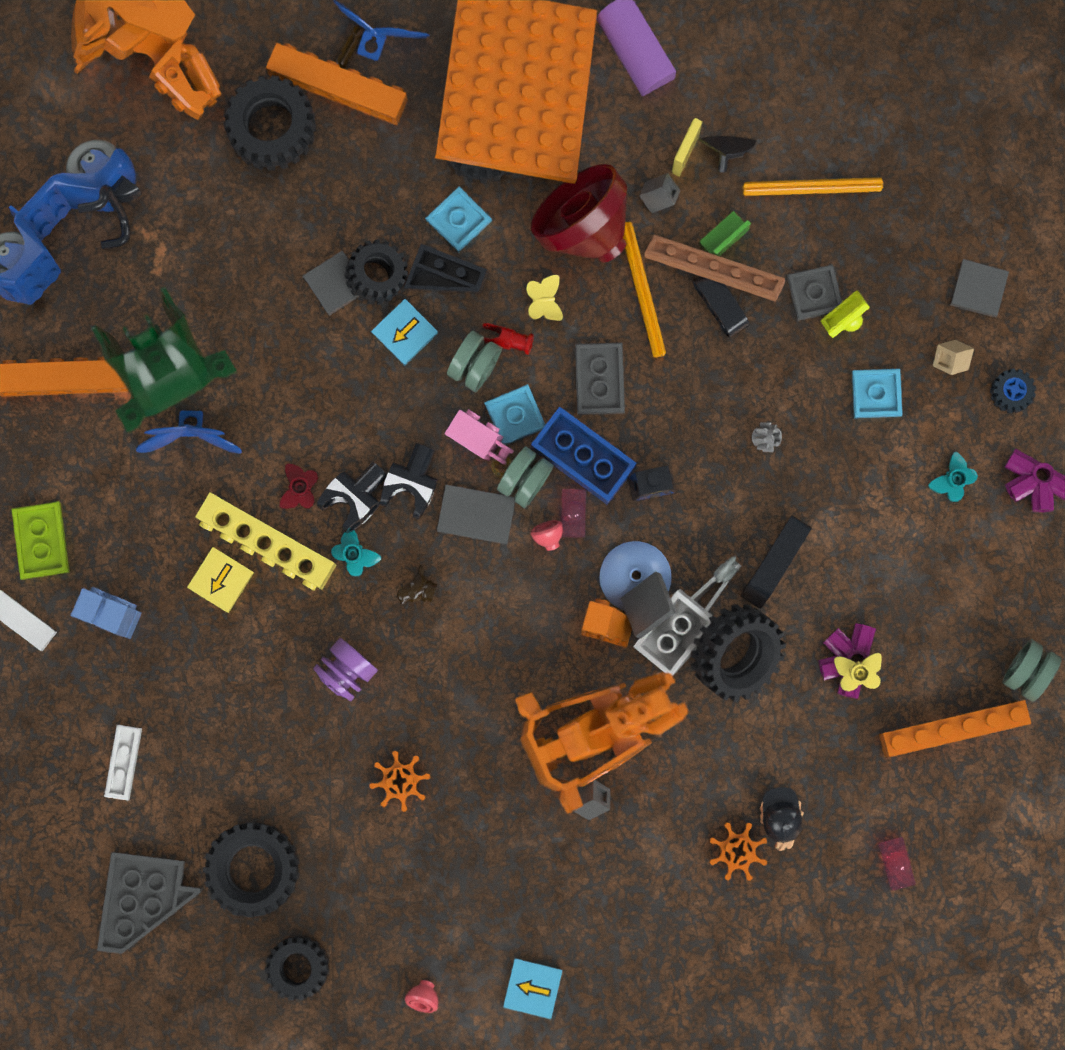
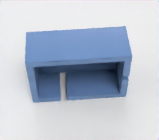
(107, 612)

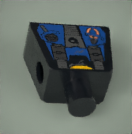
(652, 483)

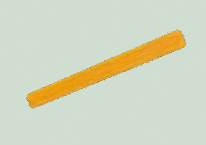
(812, 186)
(643, 292)

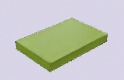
(40, 540)

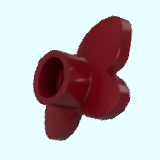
(299, 487)

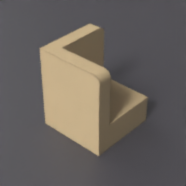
(953, 357)

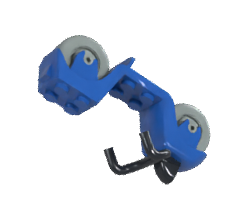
(95, 180)

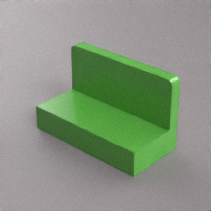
(724, 234)

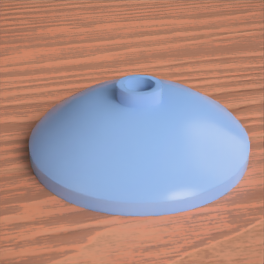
(625, 559)

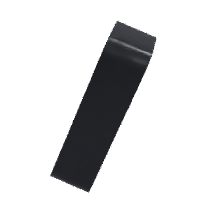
(776, 562)

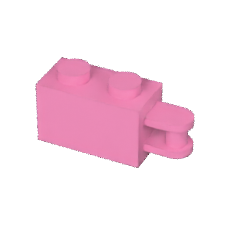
(478, 437)

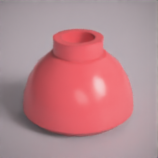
(548, 534)
(422, 997)

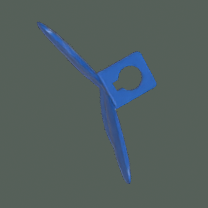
(380, 33)
(169, 434)

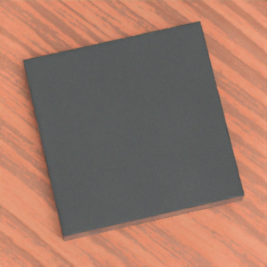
(329, 283)
(979, 288)
(814, 292)
(648, 605)

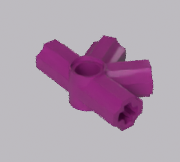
(1028, 482)
(842, 646)

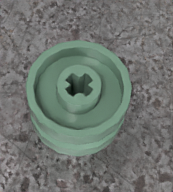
(473, 361)
(522, 475)
(1032, 670)

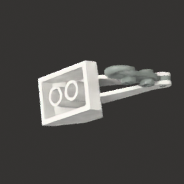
(672, 640)

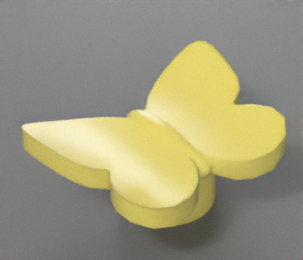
(544, 299)
(859, 672)

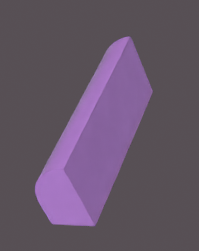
(636, 45)

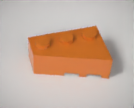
(606, 624)

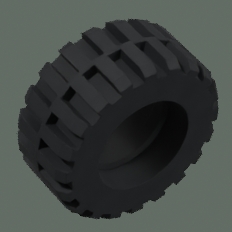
(260, 95)

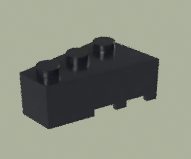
(444, 273)

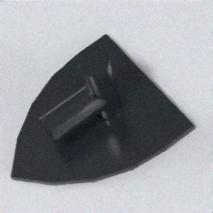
(729, 148)

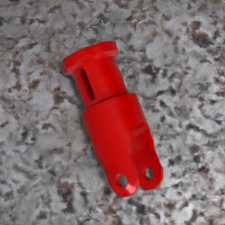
(510, 339)

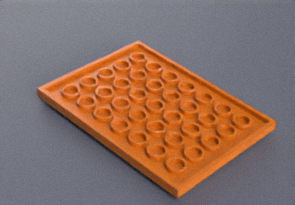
(517, 87)

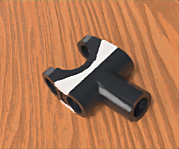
(412, 480)
(355, 494)

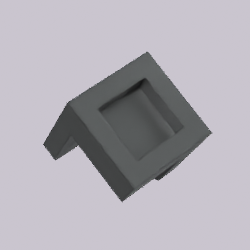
(659, 193)
(595, 800)

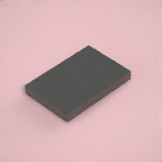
(599, 378)
(476, 514)

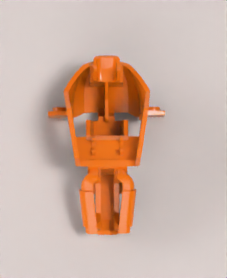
(150, 29)
(611, 724)

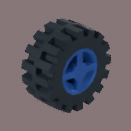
(1016, 382)

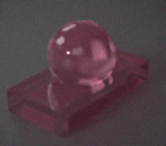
(573, 513)
(897, 863)

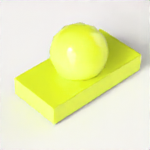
(846, 315)

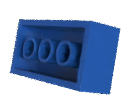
(583, 455)

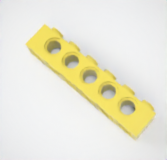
(215, 507)

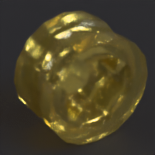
(496, 471)

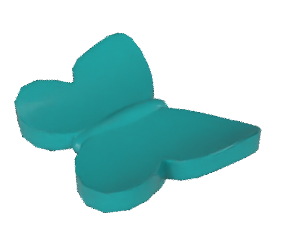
(955, 479)
(354, 554)

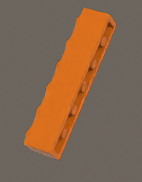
(337, 83)
(58, 377)
(955, 728)

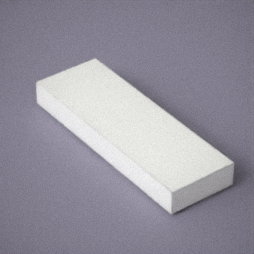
(25, 622)
(123, 762)

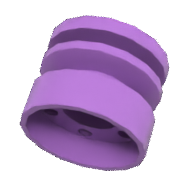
(345, 669)

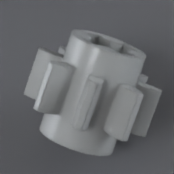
(766, 437)

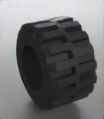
(382, 255)
(282, 983)

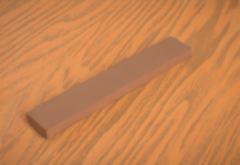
(715, 268)

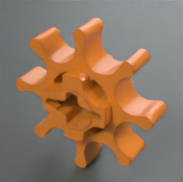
(388, 783)
(749, 856)

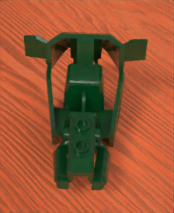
(161, 365)

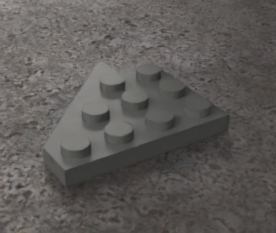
(140, 898)

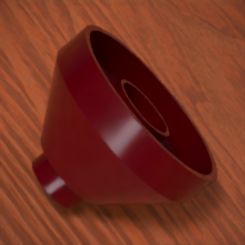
(585, 216)

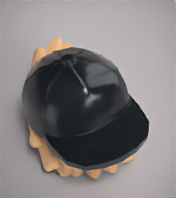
(781, 816)

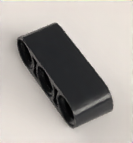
(721, 305)

